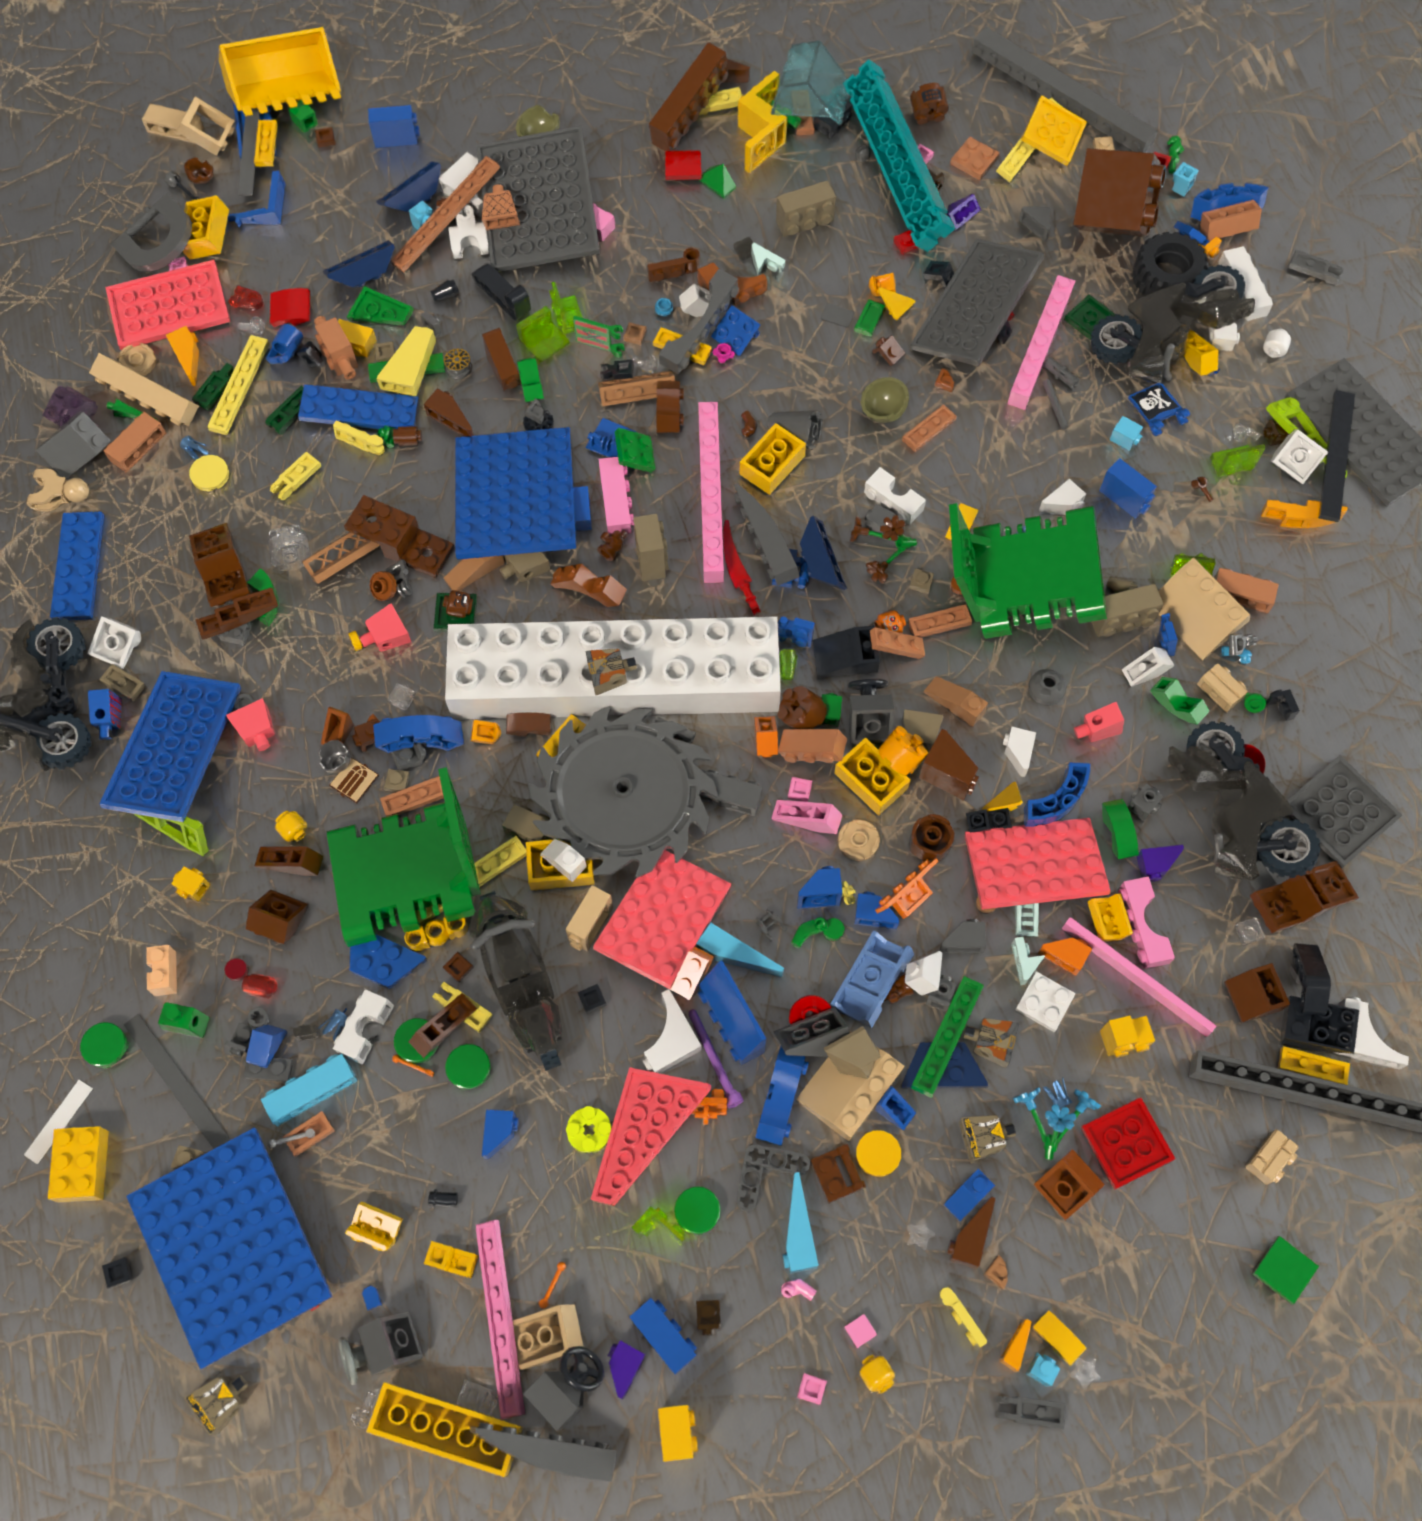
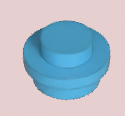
(663, 307)

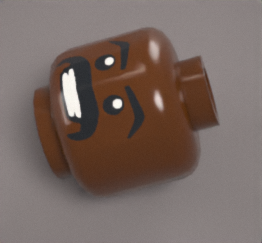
(458, 603)

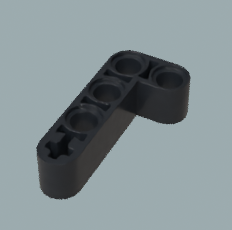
(512, 300)
(1313, 979)

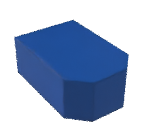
(371, 1298)

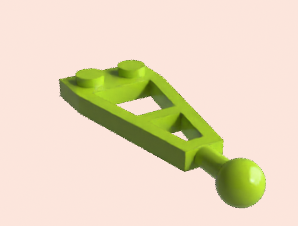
(1289, 408)
(191, 836)

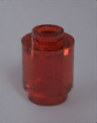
(259, 985)

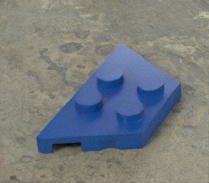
(383, 961)

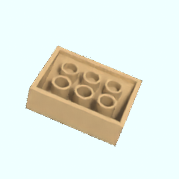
(1201, 609)
(848, 1100)

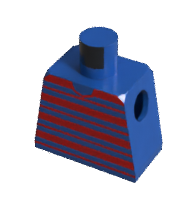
(104, 711)

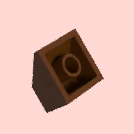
(276, 916)

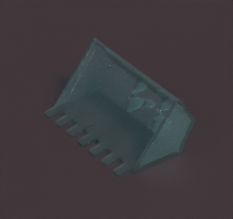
(811, 84)

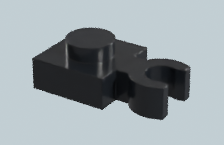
(620, 370)

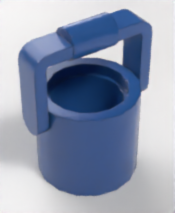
(285, 343)

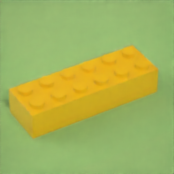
(438, 1428)

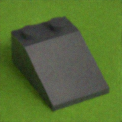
(73, 445)
(812, 1034)

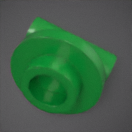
(386, 434)
(1254, 702)

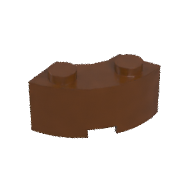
(668, 406)

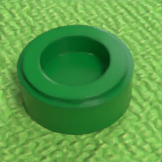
(834, 930)

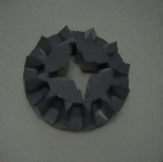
(547, 422)

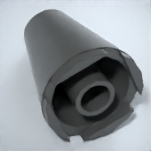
(802, 424)

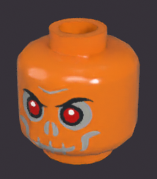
(890, 621)

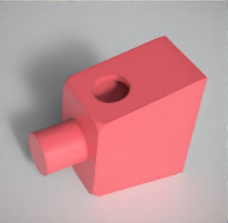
(385, 630)
(1101, 723)
(253, 724)

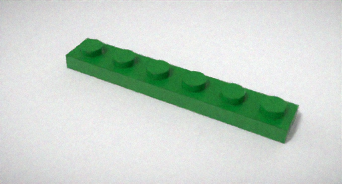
(947, 1037)

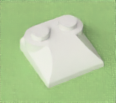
(1298, 456)
(114, 642)

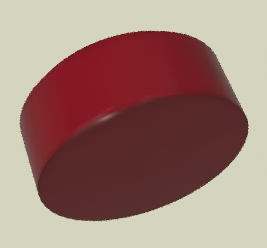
(236, 969)

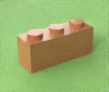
(1230, 220)
(134, 442)
(1248, 590)
(812, 745)

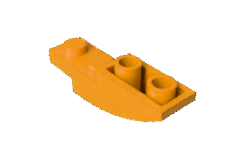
(1295, 515)

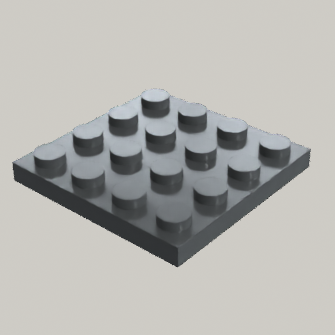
(1342, 810)

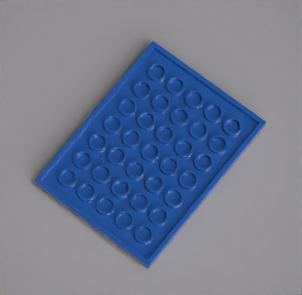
(514, 493)
(228, 1248)

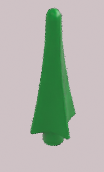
(123, 410)

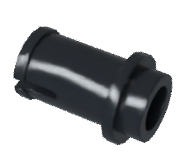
(442, 1198)

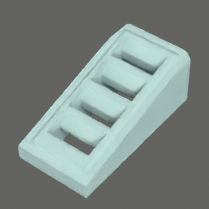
(1018, 914)

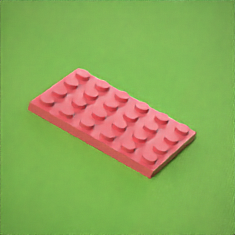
(166, 302)
(1036, 863)
(662, 918)

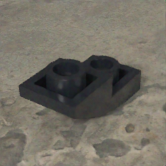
(985, 821)

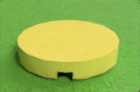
(209, 473)

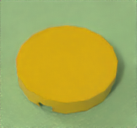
(878, 1153)

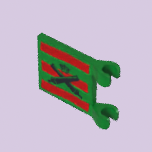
(598, 335)

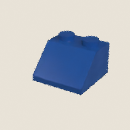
(822, 889)

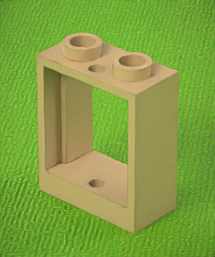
(200, 137)
(589, 918)

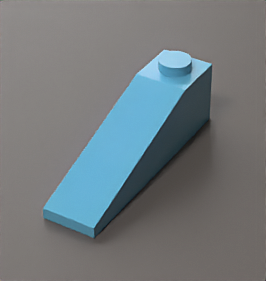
(735, 952)
(799, 1244)

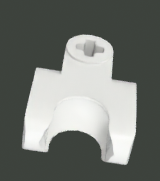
(467, 233)

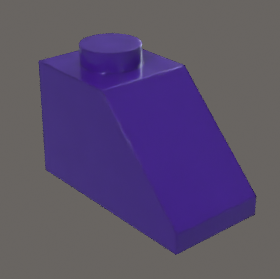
(1157, 861)
(624, 1366)

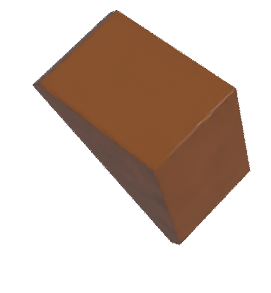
(337, 726)

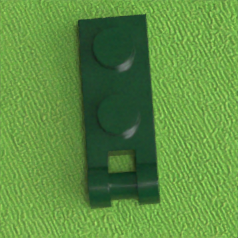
(287, 411)

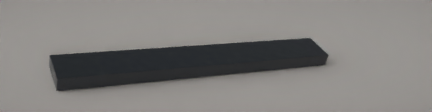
(1337, 456)

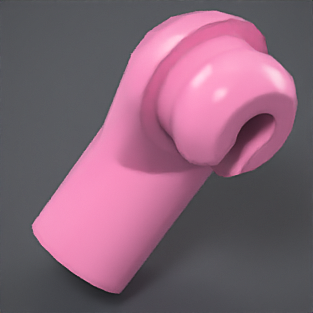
(797, 1287)

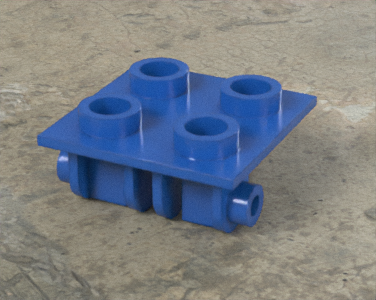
(736, 330)
(603, 438)

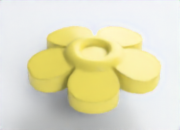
(847, 892)

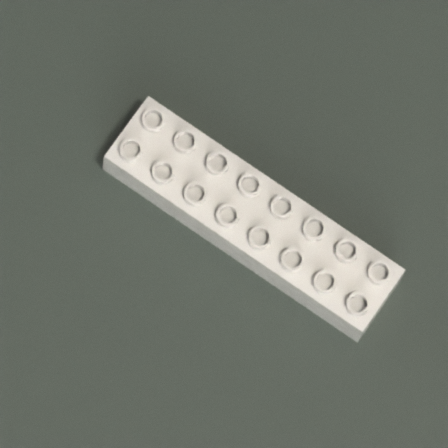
(679, 670)

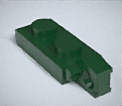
(213, 387)

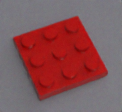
(1127, 1143)

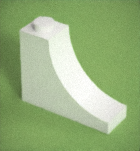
(454, 177)
(675, 1042)
(1368, 1044)

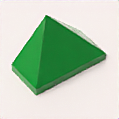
(718, 180)

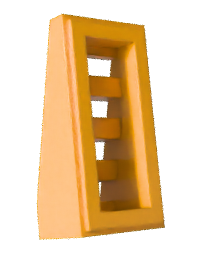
(1014, 1352)

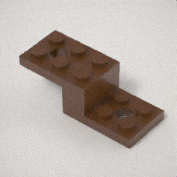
(399, 536)
(219, 565)
(1304, 897)

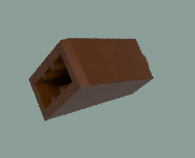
(501, 359)

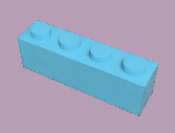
(308, 1090)

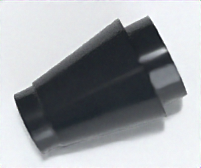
(445, 290)

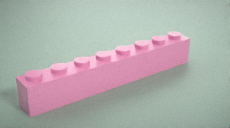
(1041, 342)

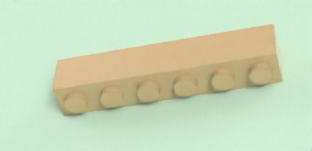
(141, 388)

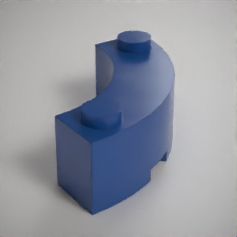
(1227, 195)
(429, 729)
(1060, 803)
(780, 1097)

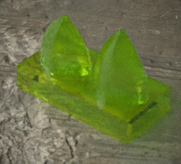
(1181, 559)

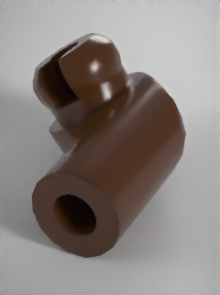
(750, 426)

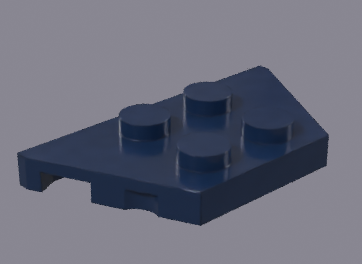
(960, 1072)

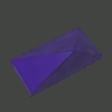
(963, 210)

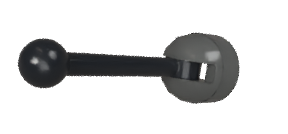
(174, 180)

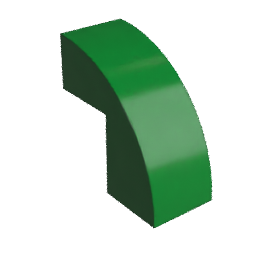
(530, 379)
(259, 582)
(1173, 697)
(1120, 823)

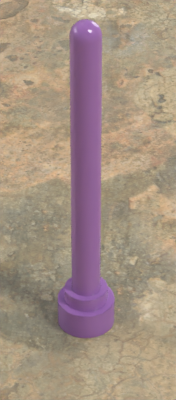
(733, 1097)

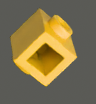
(190, 883)

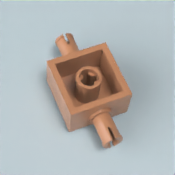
(335, 347)

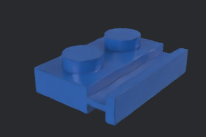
(1168, 635)

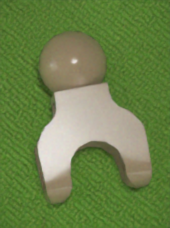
(56, 491)

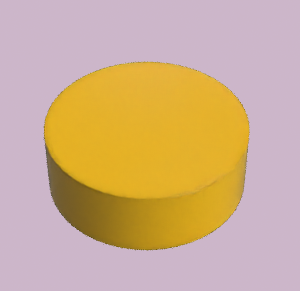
(354, 638)

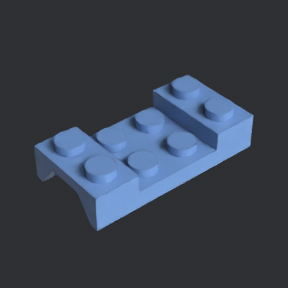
(871, 979)

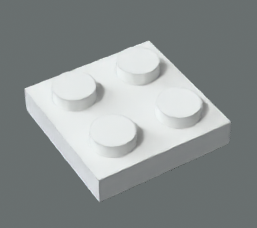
(1045, 1001)

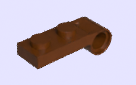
(676, 267)

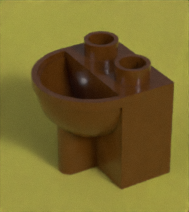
(1119, 192)

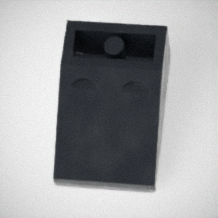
(846, 653)
(1317, 1032)

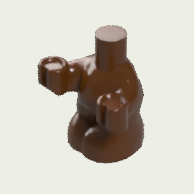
(612, 545)
(899, 990)

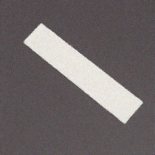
(58, 1121)

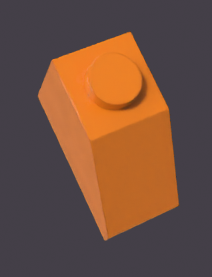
(766, 736)
(1067, 953)

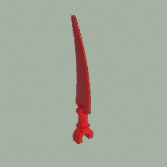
(736, 569)

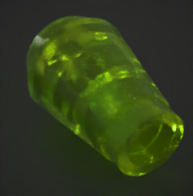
(787, 663)

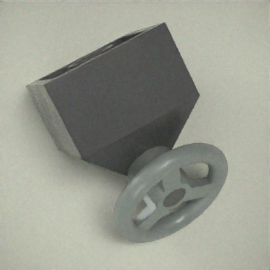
(384, 1346)

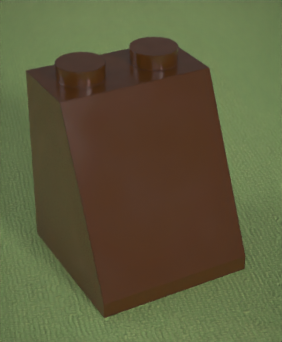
(949, 767)

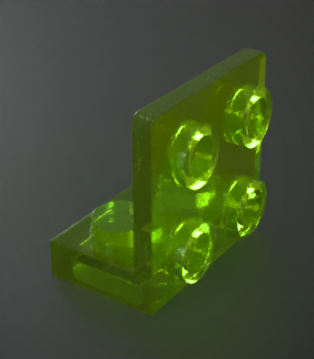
(565, 309)
(541, 334)
(1236, 459)
(645, 1225)

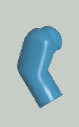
(1245, 657)

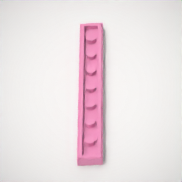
(1140, 978)
(500, 1320)

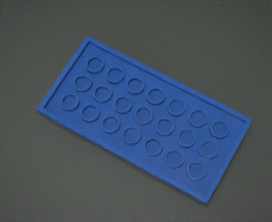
(171, 747)

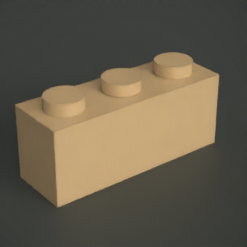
(166, 121)

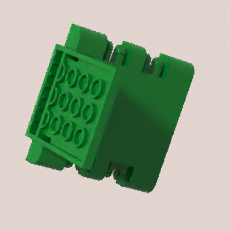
(1029, 570)
(404, 869)

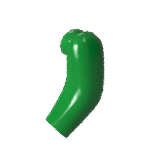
(808, 929)

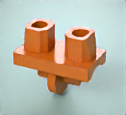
(711, 1106)

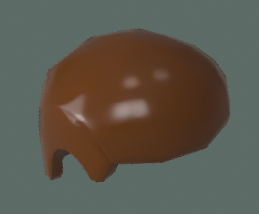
(198, 171)

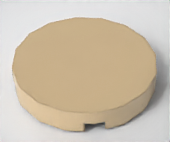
(138, 358)
(858, 840)

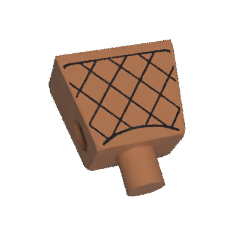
(499, 209)

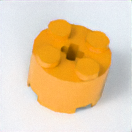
(903, 750)

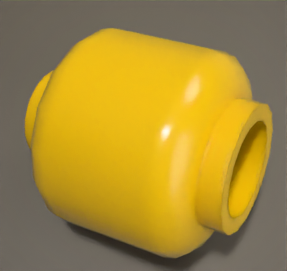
(291, 826)
(877, 1374)

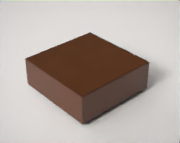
(325, 137)
(458, 967)

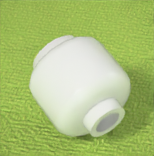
(1277, 343)

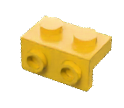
(1110, 918)
(374, 1227)

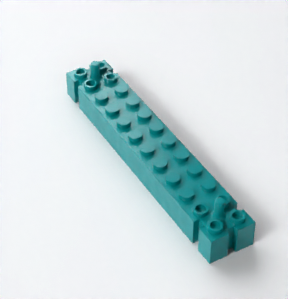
(898, 156)

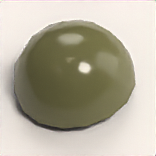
(536, 121)
(885, 399)

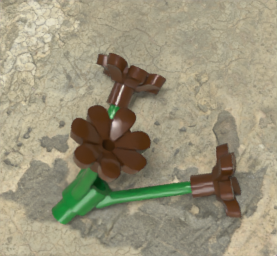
(891, 532)

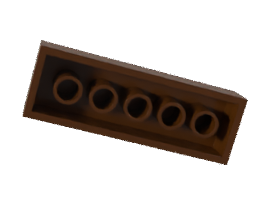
(689, 98)

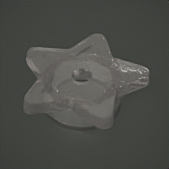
(915, 1239)
(1091, 1372)

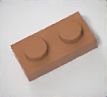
(322, 1129)

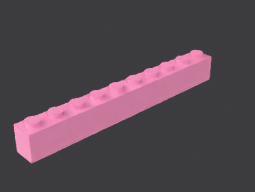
(710, 493)

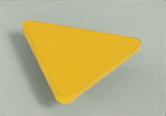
(895, 302)
(1008, 798)

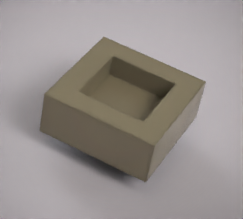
(384, 351)
(921, 581)
(396, 780)

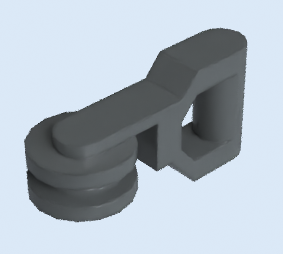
(404, 586)
(1238, 642)

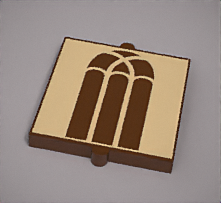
(354, 781)

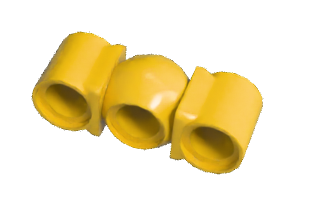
(426, 934)

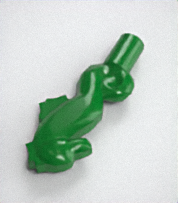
(1174, 151)

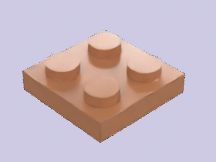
(974, 158)

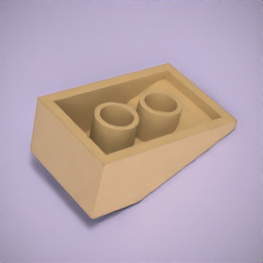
(546, 1335)

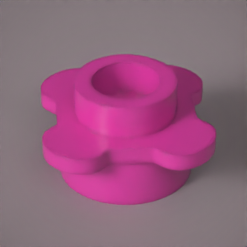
(723, 348)

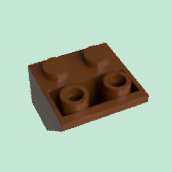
(1257, 993)

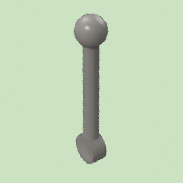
(310, 1133)

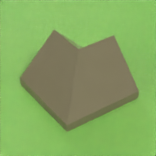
(854, 1053)

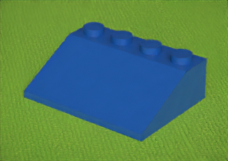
(732, 1015)

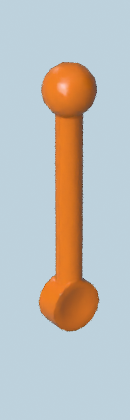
(396, 1058)
(543, 1303)

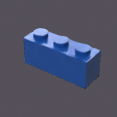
(664, 1335)

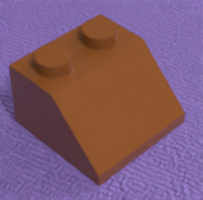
(1069, 1184)

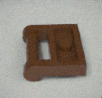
(831, 1177)

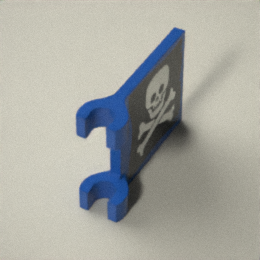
(1157, 405)

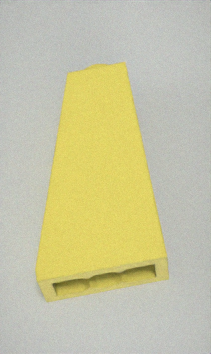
(408, 364)

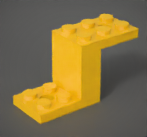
(756, 120)

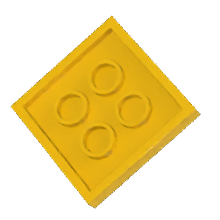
(1053, 130)

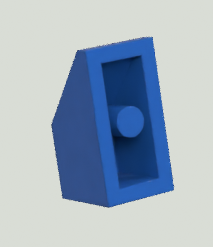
(866, 913)
(498, 1131)
(969, 1195)

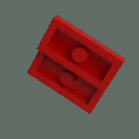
(683, 165)
(290, 306)

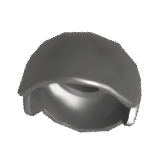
(334, 756)

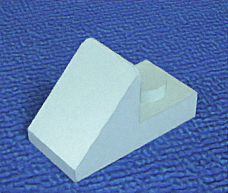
(764, 257)
(1024, 964)

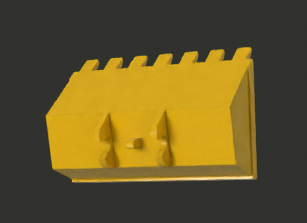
(279, 70)

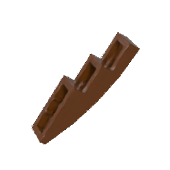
(237, 614)

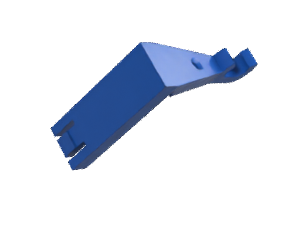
(268, 216)

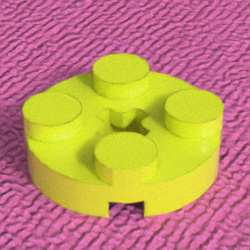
(575, 1130)

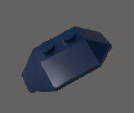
(414, 189)
(362, 267)
(820, 555)

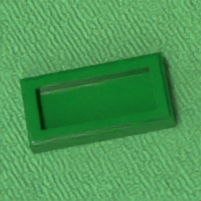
(869, 318)

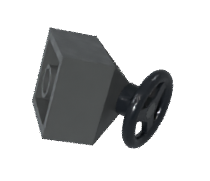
(870, 713)
(561, 1393)

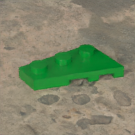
(379, 308)

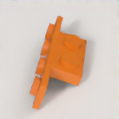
(911, 894)

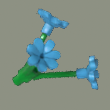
(1057, 1118)

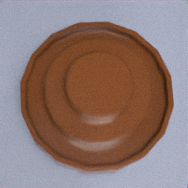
(383, 585)

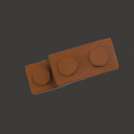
(747, 286)
(581, 579)

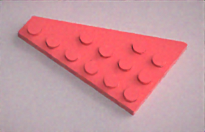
(645, 1120)

